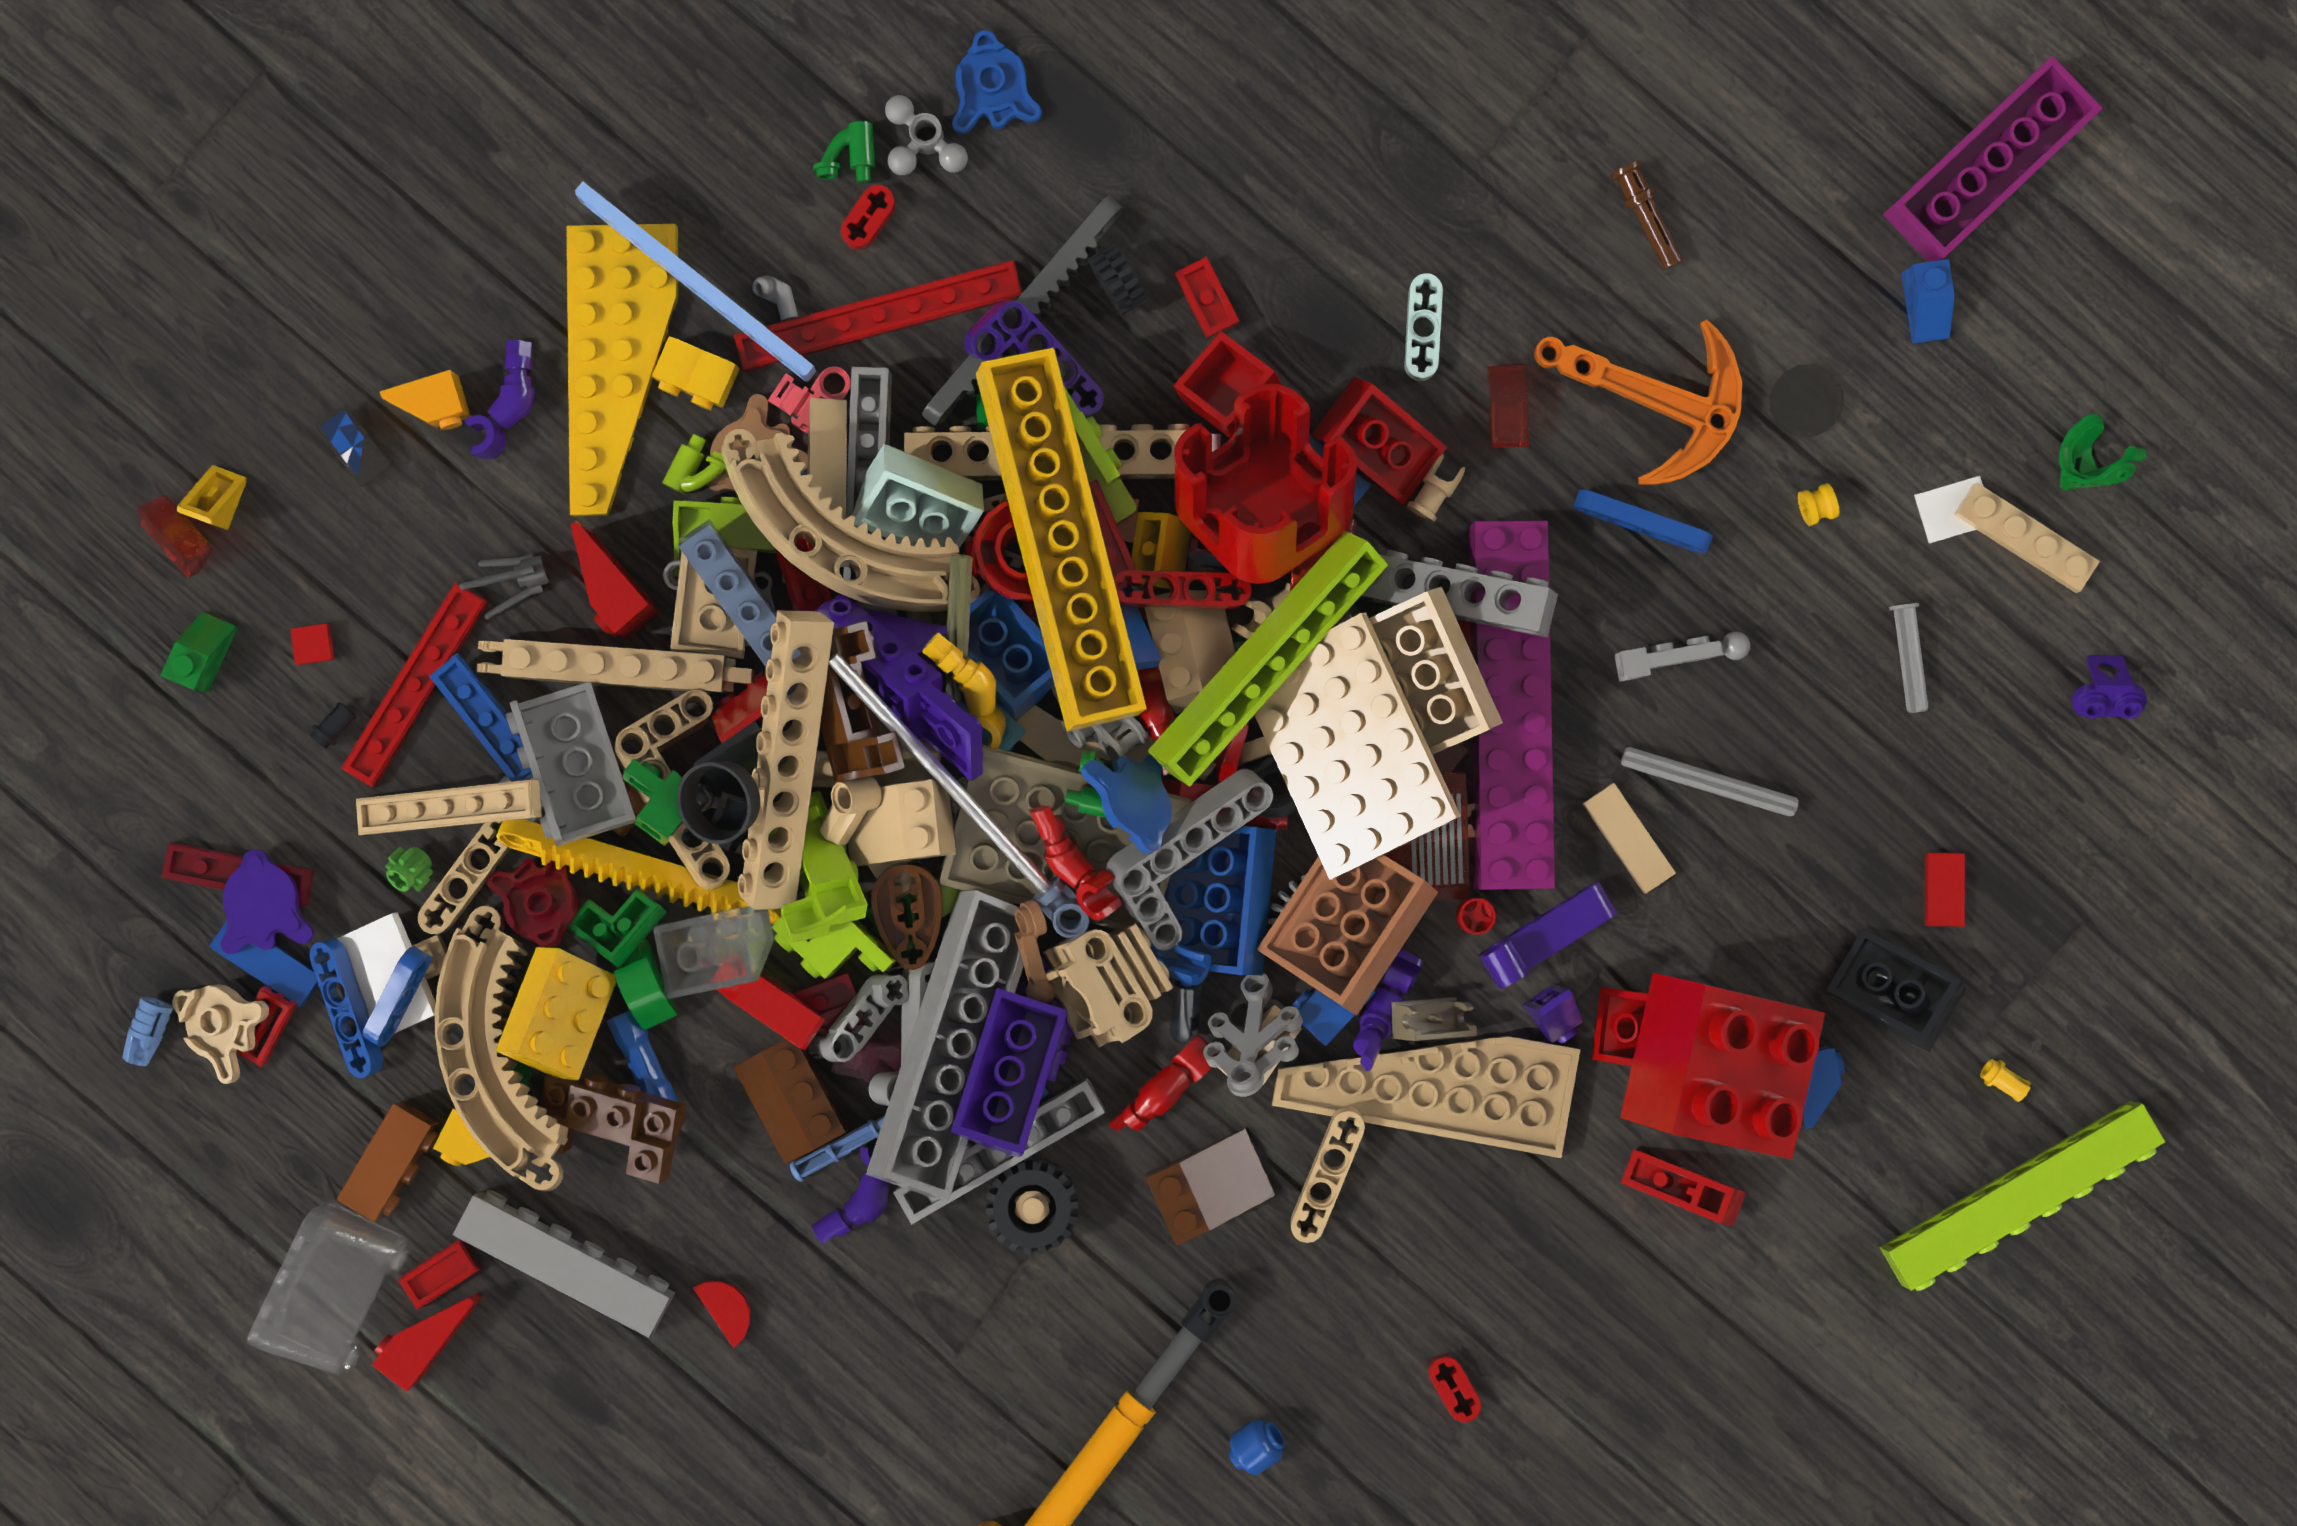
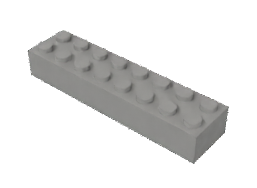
(973, 960)

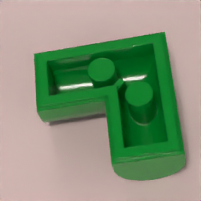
(619, 934)

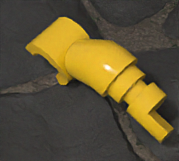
(974, 682)

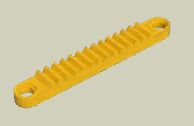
(623, 866)

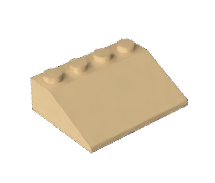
(1436, 670)

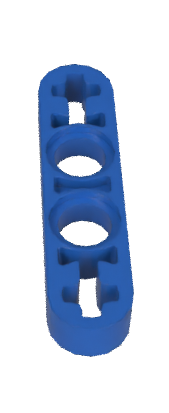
(1643, 521)
(341, 1009)

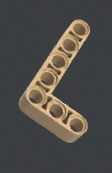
(652, 745)

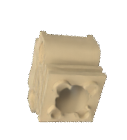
(1107, 982)

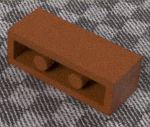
(389, 1162)

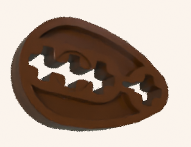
(887, 908)

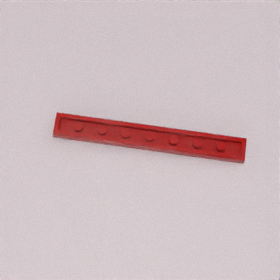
(887, 313)

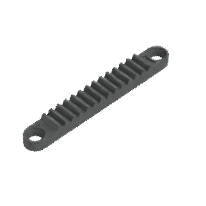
(1035, 297)

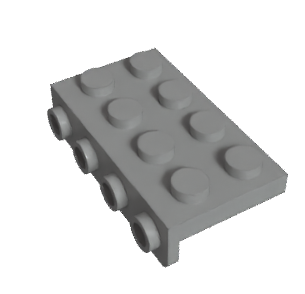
(573, 762)

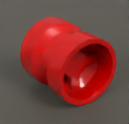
(1480, 918)

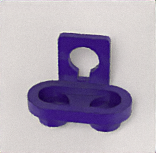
(2109, 695)

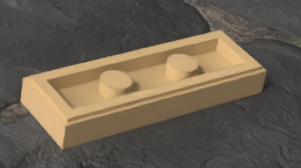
(1629, 838)

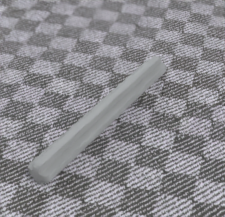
(1709, 781)

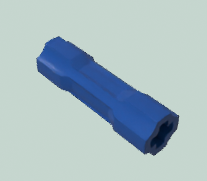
(640, 1056)

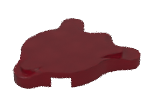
(537, 901)

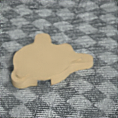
(218, 1025)

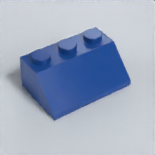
(1011, 649)

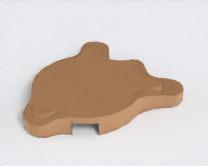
(755, 422)

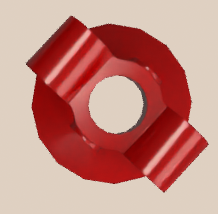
(988, 556)

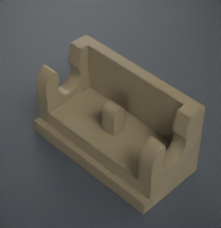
(1431, 1019)

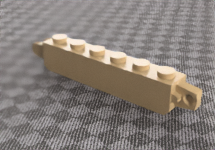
(615, 666)

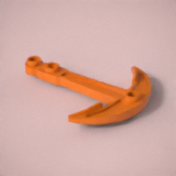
(1681, 405)

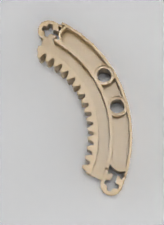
(788, 509)
(498, 1108)

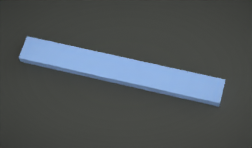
(695, 282)

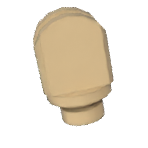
(1031, 1206)

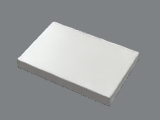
(373, 956)

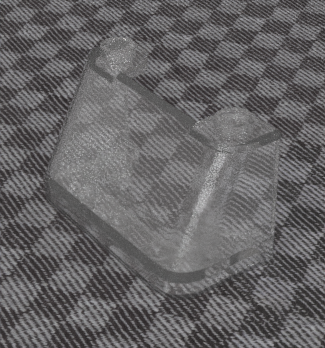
(326, 1289)

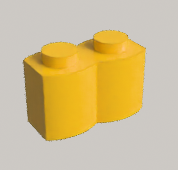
(695, 373)

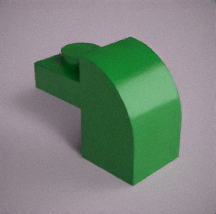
(661, 814)
(644, 988)

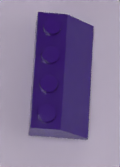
(1009, 1072)

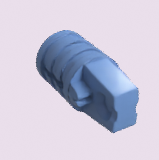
(146, 1030)

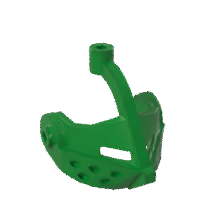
(2078, 446)

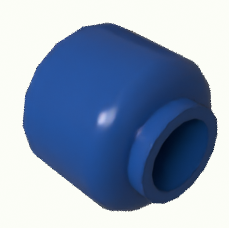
(1256, 1446)

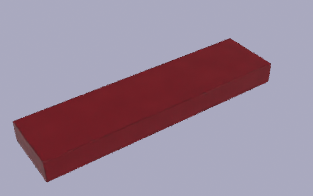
(214, 868)

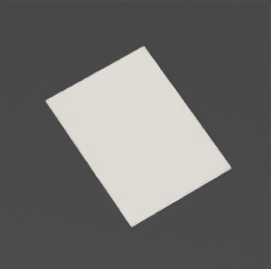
(1938, 510)

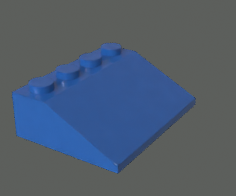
(1225, 901)

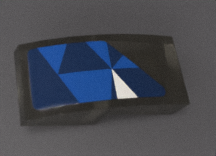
(353, 445)

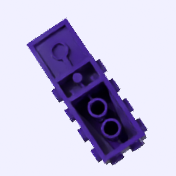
(913, 683)

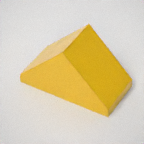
(214, 497)

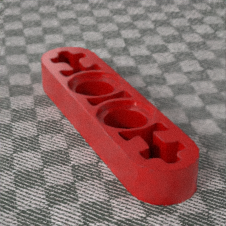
(1179, 586)

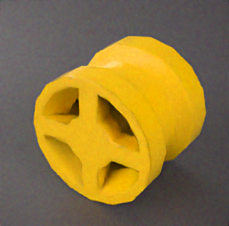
(1818, 504)

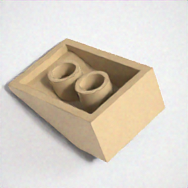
(907, 825)

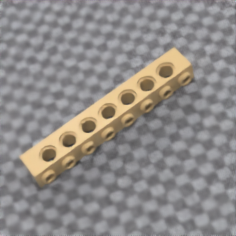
(961, 439)
(794, 778)

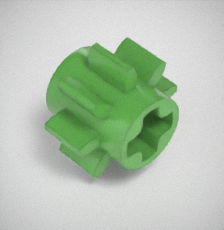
(408, 869)

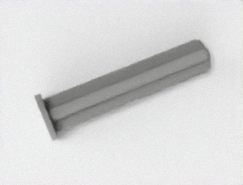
(1910, 657)

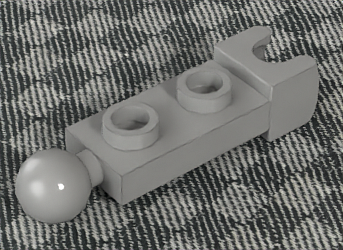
(1637, 663)

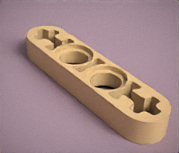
(465, 870)
(1330, 1175)

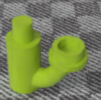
(686, 463)

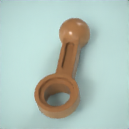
(1031, 926)

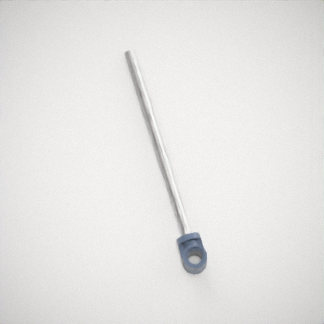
(1053, 895)

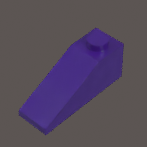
(1555, 1013)

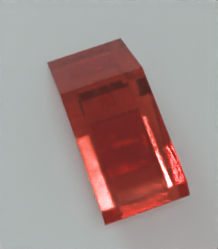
(1508, 406)

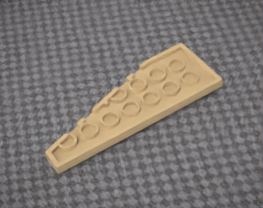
(1473, 1091)

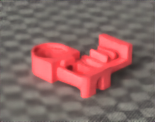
(797, 400)

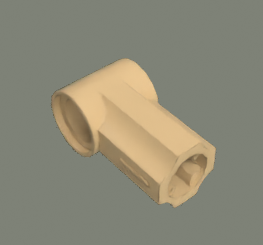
(848, 807)

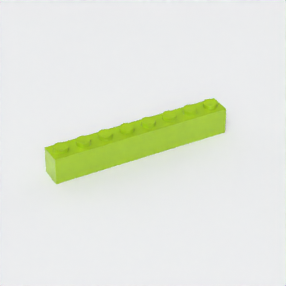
(1268, 657)
(2022, 1195)

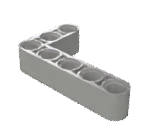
(1181, 849)

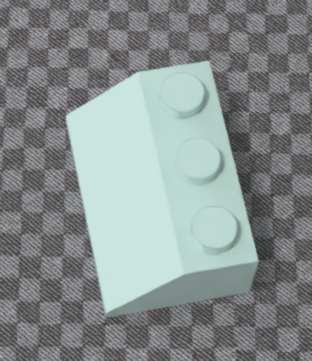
(917, 499)

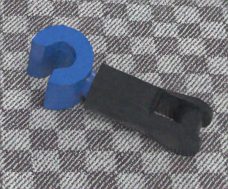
(1189, 973)

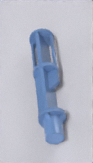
(835, 1150)

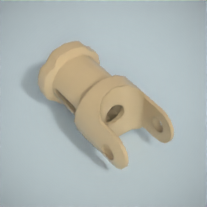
(1433, 493)

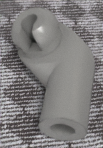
(778, 293)

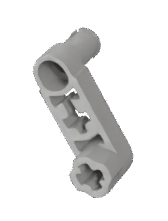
(875, 999)

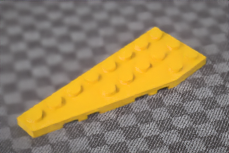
(615, 333)

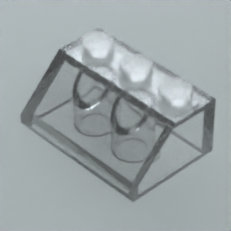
(713, 950)

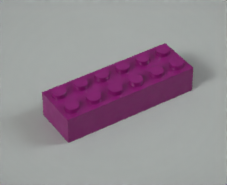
(1992, 161)

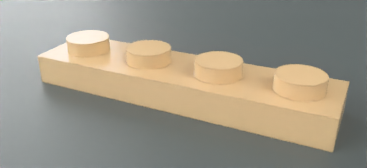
(2026, 538)

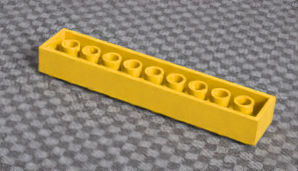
(1060, 539)

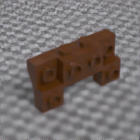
(847, 722)
(619, 1115)

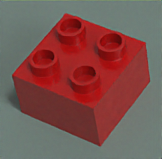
(1722, 1066)

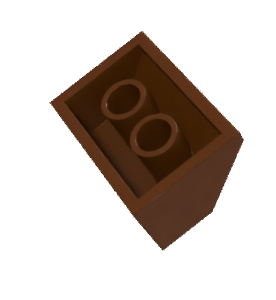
(791, 1099)

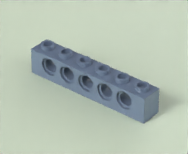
(732, 588)

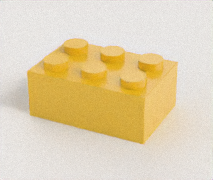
(557, 1013)

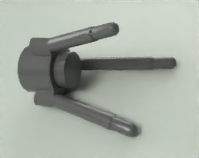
(529, 572)

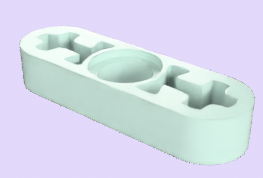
(1435, 301)

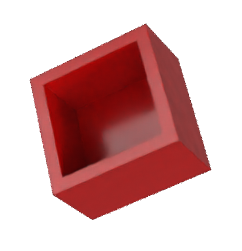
(1219, 379)

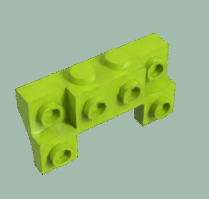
(729, 519)
(826, 880)

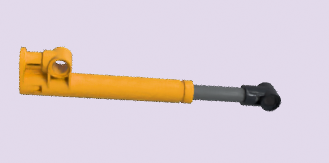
(1129, 1416)

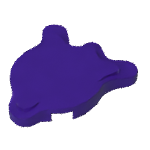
(260, 904)

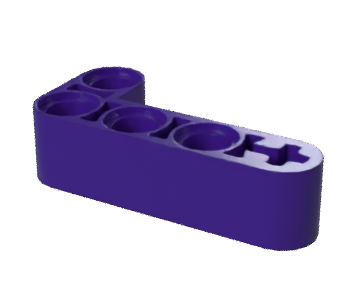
(1018, 338)
(1545, 935)

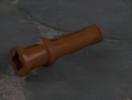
(1640, 199)

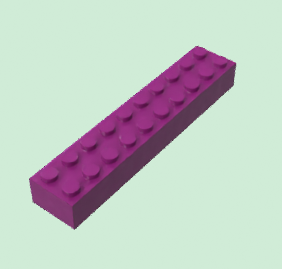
(1515, 758)

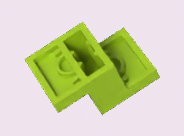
(828, 953)

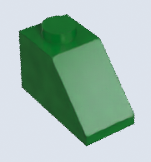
(199, 653)

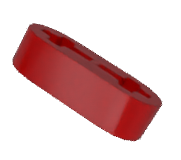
(861, 212)
(1461, 1383)

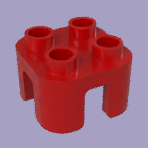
(1266, 492)

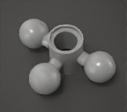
(903, 159)

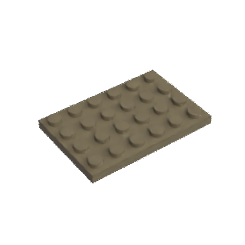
(1007, 792)

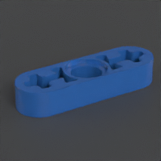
(396, 996)

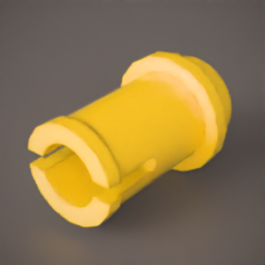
(2004, 1079)

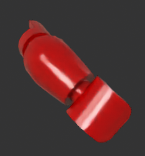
(1159, 712)
(1073, 867)
(1165, 1087)

